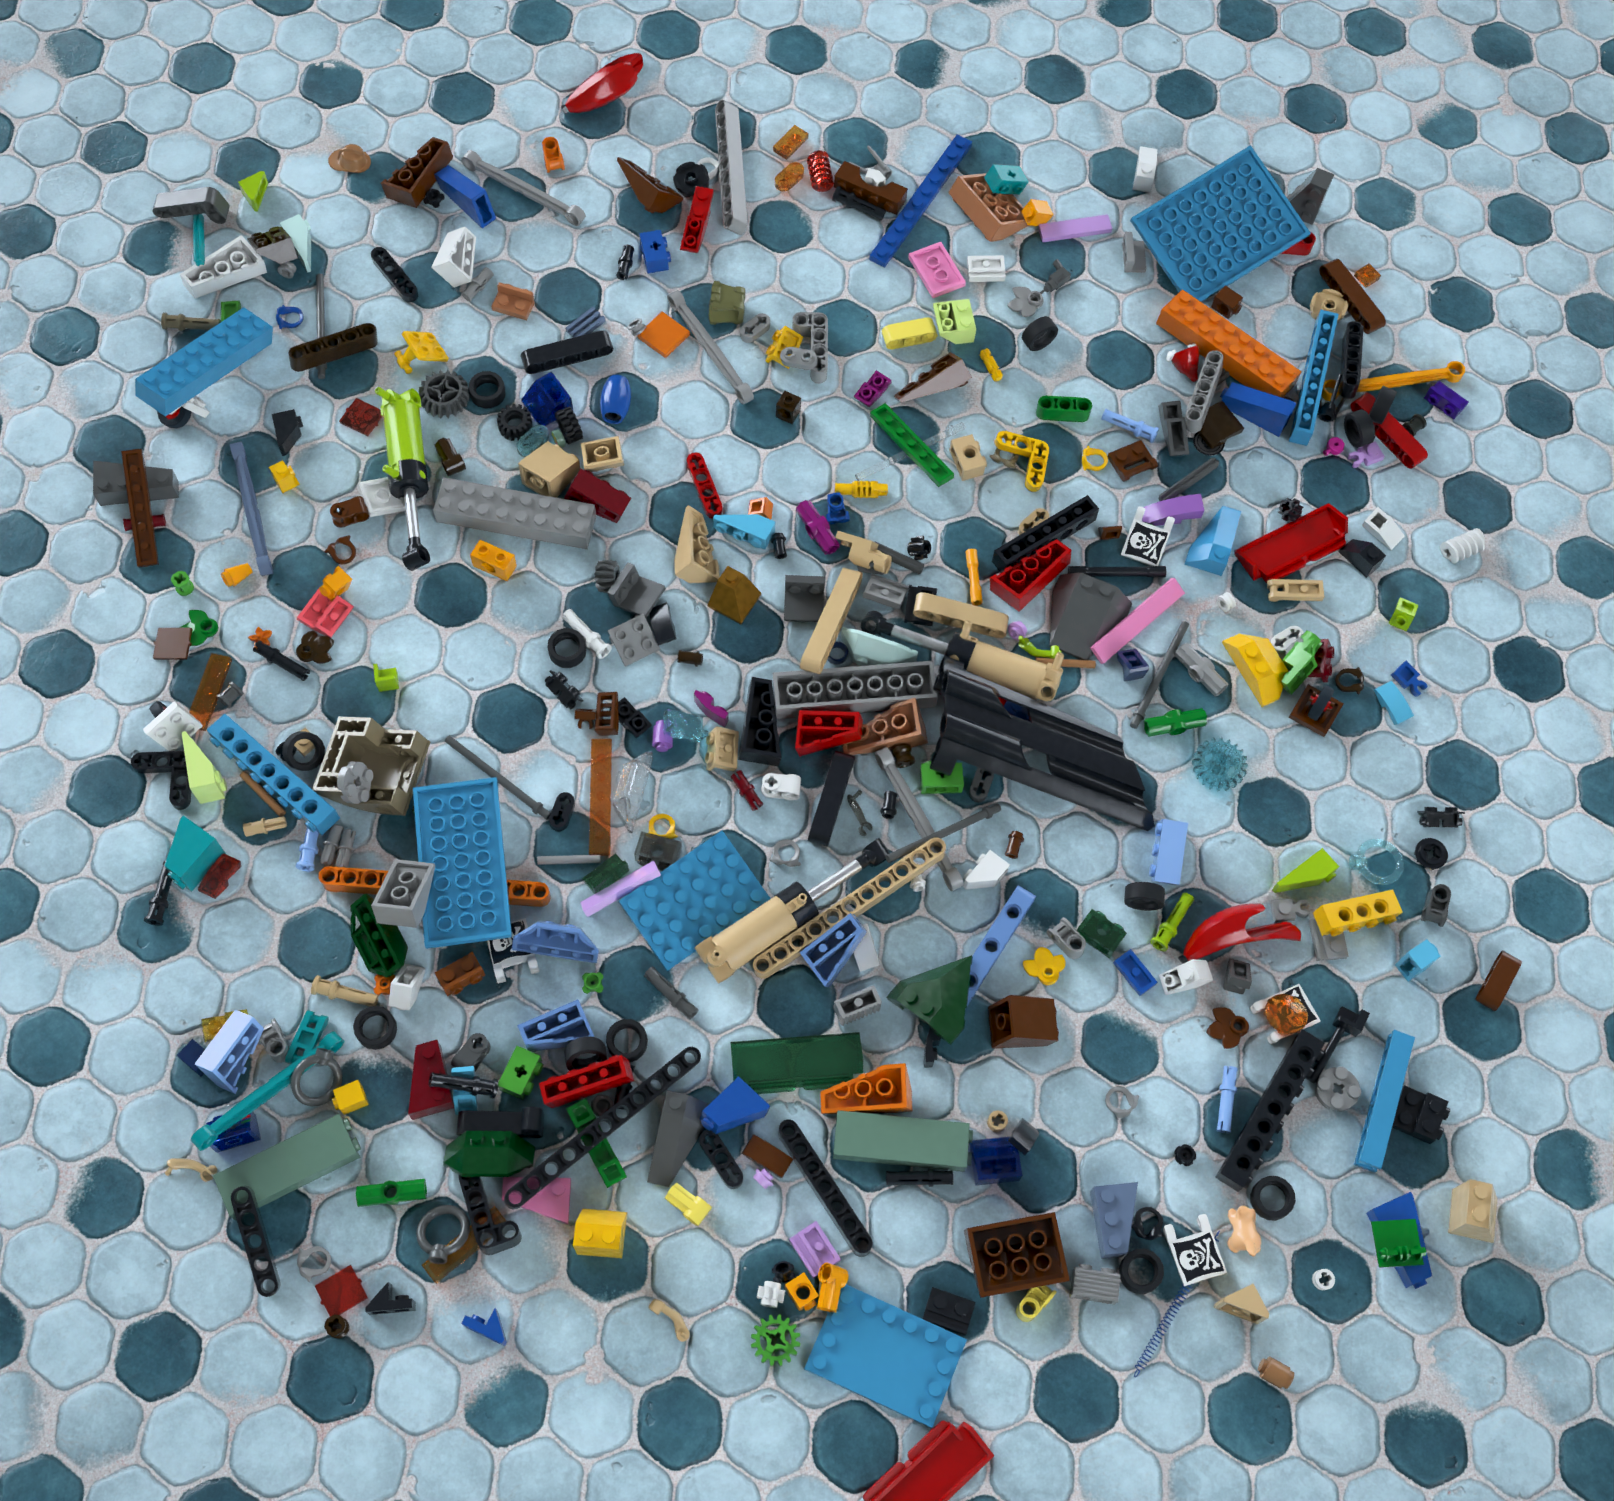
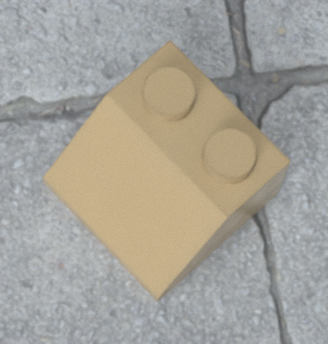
(602, 454)

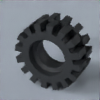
(514, 413)
(569, 425)

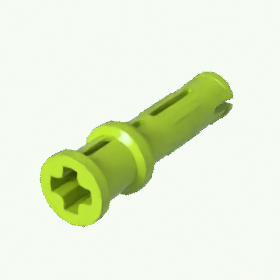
(1169, 928)

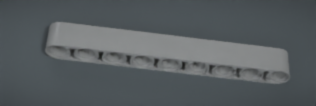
(731, 167)

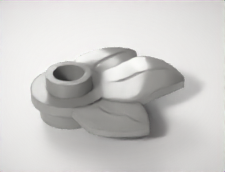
(1025, 301)

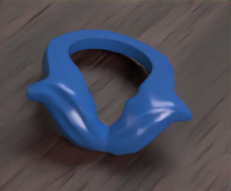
(286, 310)

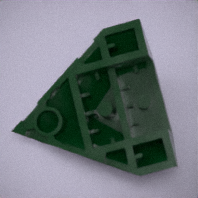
(937, 997)

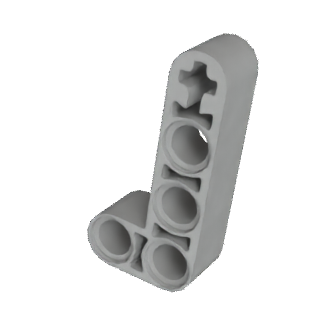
(814, 326)

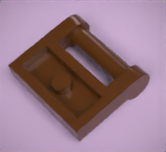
(1129, 456)

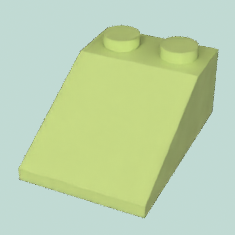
(202, 776)

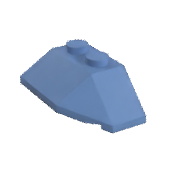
(556, 941)

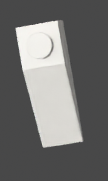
(1145, 169)

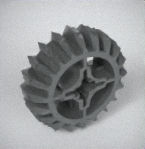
(448, 402)

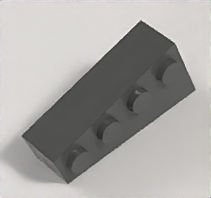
(111, 489)

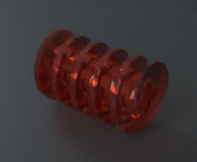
(820, 171)

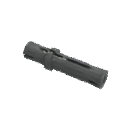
(677, 999)

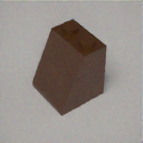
(1023, 1022)

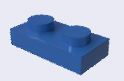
(1135, 972)

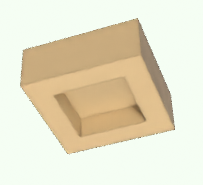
(304, 746)

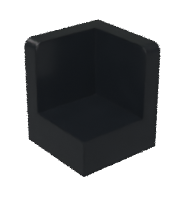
(1351, 1021)

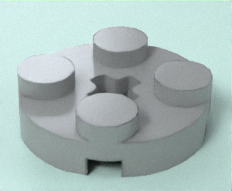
(360, 790)
(1348, 1083)

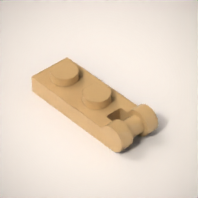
(1295, 590)

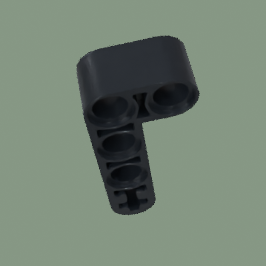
(525, 1124)
(488, 1229)

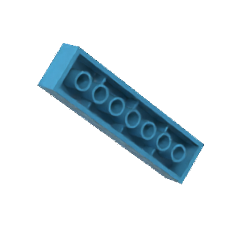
(203, 361)

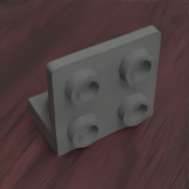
(635, 592)
(803, 598)

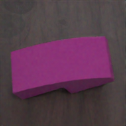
(873, 389)
(706, 705)

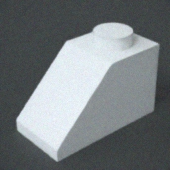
(406, 987)

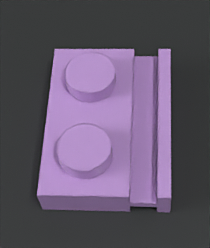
(814, 1248)

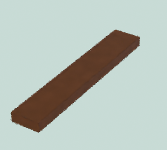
(140, 508)

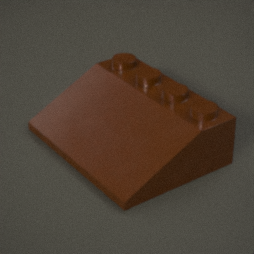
(1016, 1254)

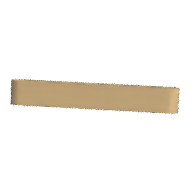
(831, 621)

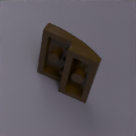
(1219, 425)

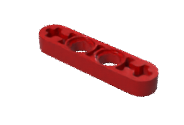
(704, 485)

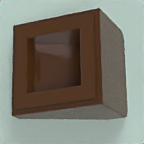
(1109, 532)

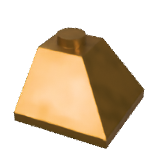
(734, 595)

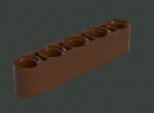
(1359, 303)

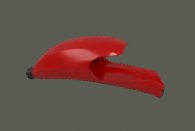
(605, 85)
(1228, 929)

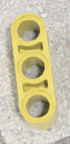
(909, 333)

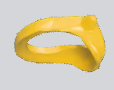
(1092, 451)
(671, 832)

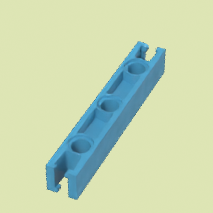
(1384, 1101)

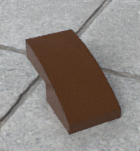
(767, 1156)

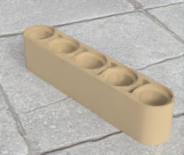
(956, 613)

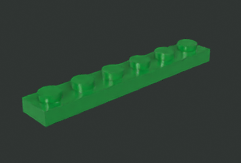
(912, 445)

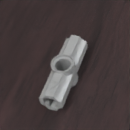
(1201, 669)

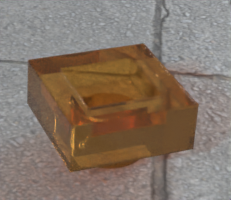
(1367, 275)

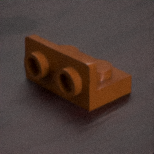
(460, 974)

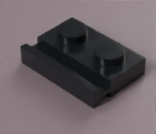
(912, 592)
(948, 1311)

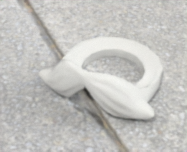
(715, 163)

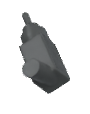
(1056, 279)

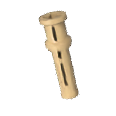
(335, 990)

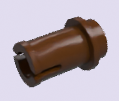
(1014, 844)

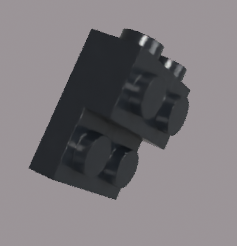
(1420, 1115)

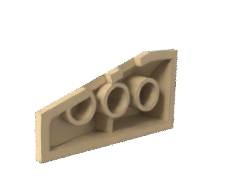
(693, 554)

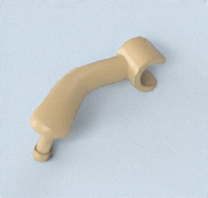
(205, 1172)
(681, 1330)

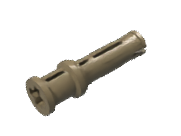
(181, 322)

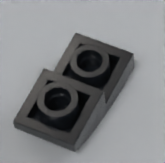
(662, 624)
(632, 719)
(930, 1052)
(1023, 1136)

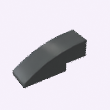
(1174, 428)

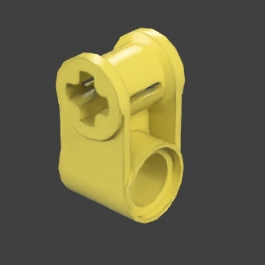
(1037, 1299)

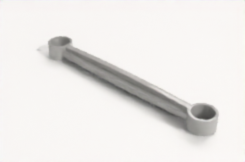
(473, 162)
(741, 389)
(886, 762)

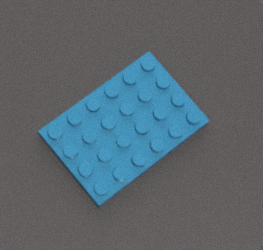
(694, 900)

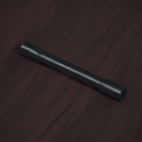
(1149, 571)

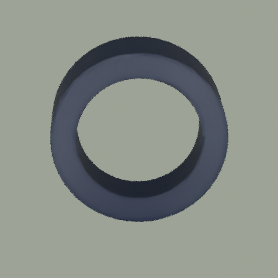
(839, 661)

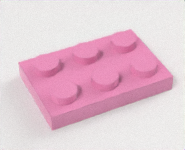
(936, 270)

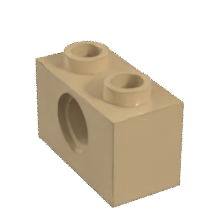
(967, 467)

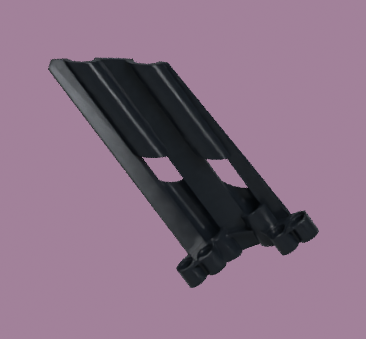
(1082, 758)

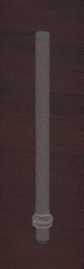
(951, 431)

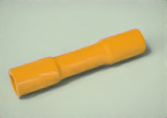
(975, 588)

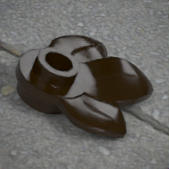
(316, 646)

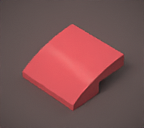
(323, 614)

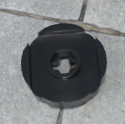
(682, 176)

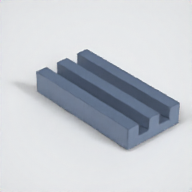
(584, 321)

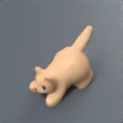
(1244, 1231)

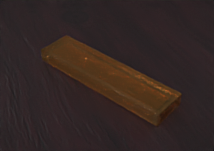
(209, 687)
(439, 1271)

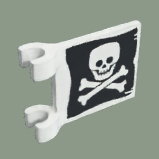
(504, 956)

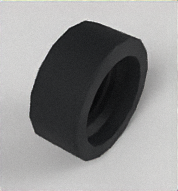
(1039, 333)
(488, 401)
(1382, 404)
(1359, 428)
(571, 661)
(288, 748)
(1144, 896)
(366, 1014)
(627, 1024)
(583, 1046)
(1284, 1186)
(1153, 1259)

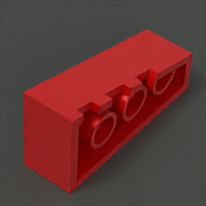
(1031, 575)

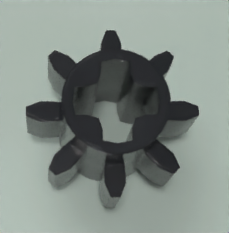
(1290, 509)
(919, 548)

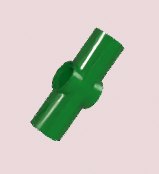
(1175, 722)
(376, 1193)

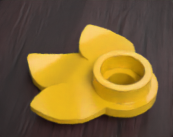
(1044, 963)

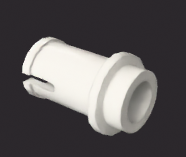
(918, 883)

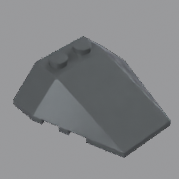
(1084, 613)

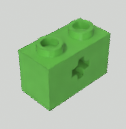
(933, 783)
(520, 1061)

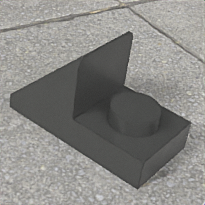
(1237, 976)

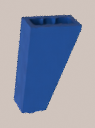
(467, 195)
(1259, 407)
(1401, 1209)

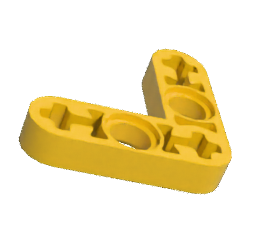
(1030, 451)

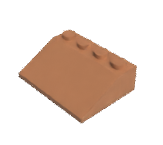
(992, 213)

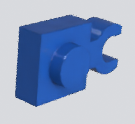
(1407, 676)

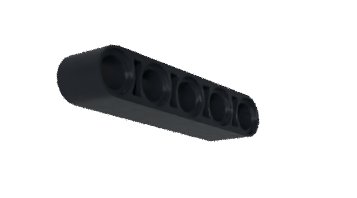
(566, 352)
(1351, 360)
(831, 798)
(264, 1249)

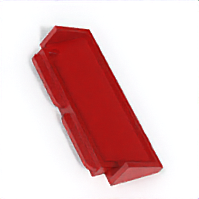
(1294, 544)
(934, 1467)

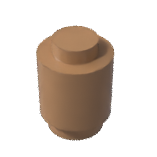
(1275, 1372)

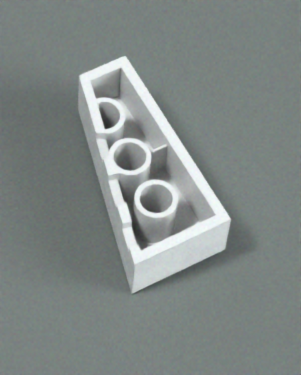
(224, 268)

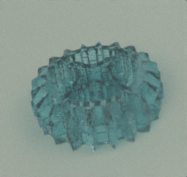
(1214, 773)

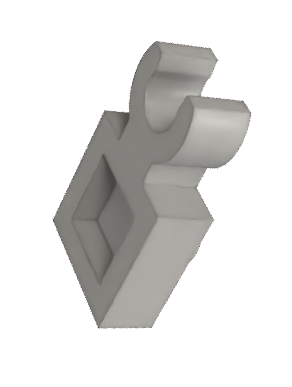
(1285, 910)

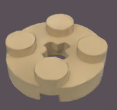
(1331, 297)

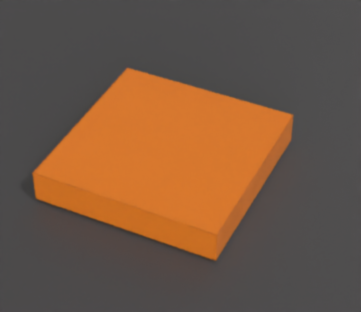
(664, 334)

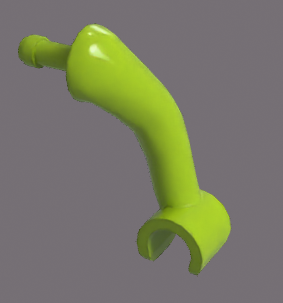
(1026, 645)

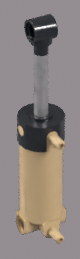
(982, 659)
(777, 918)

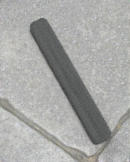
(1189, 480)

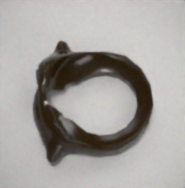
(1355, 687)

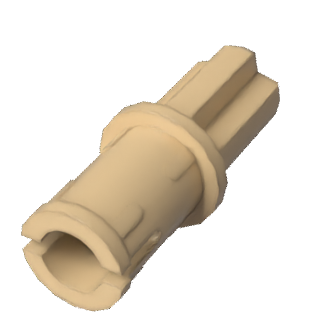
(264, 826)

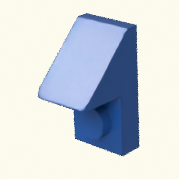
(492, 1330)

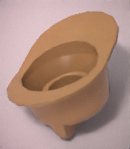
(350, 159)

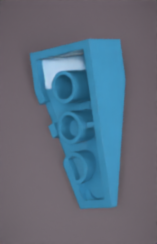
(1214, 544)

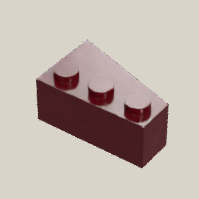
(607, 500)
(426, 1099)

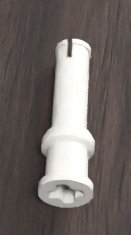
(592, 639)

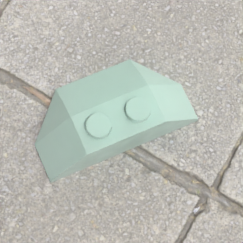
(873, 650)

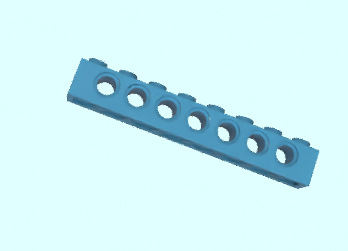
(1313, 378)
(226, 728)

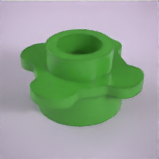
(588, 978)

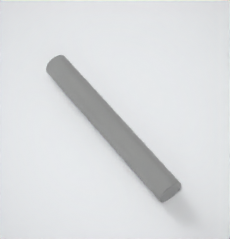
(570, 859)

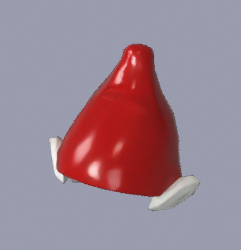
(1186, 361)

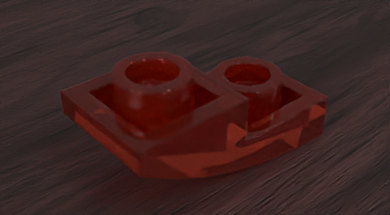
(217, 877)

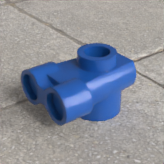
(836, 513)

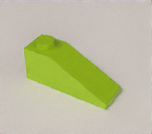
(1310, 873)

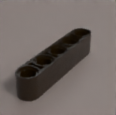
(333, 347)

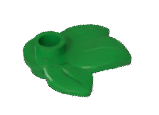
(199, 623)

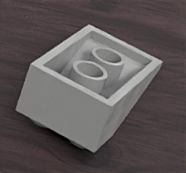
(404, 893)

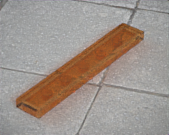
(600, 797)

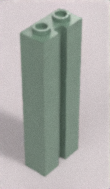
(902, 1141)
(290, 1163)

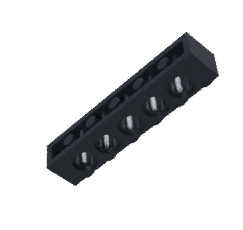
(1056, 527)

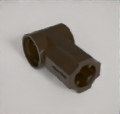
(450, 459)

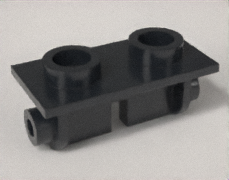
(569, 693)
(1449, 817)

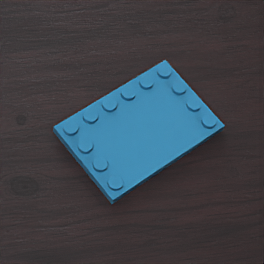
(886, 1355)

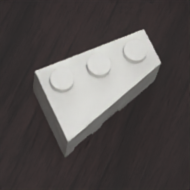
(456, 257)

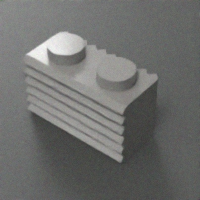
(857, 1005)
(1095, 1285)

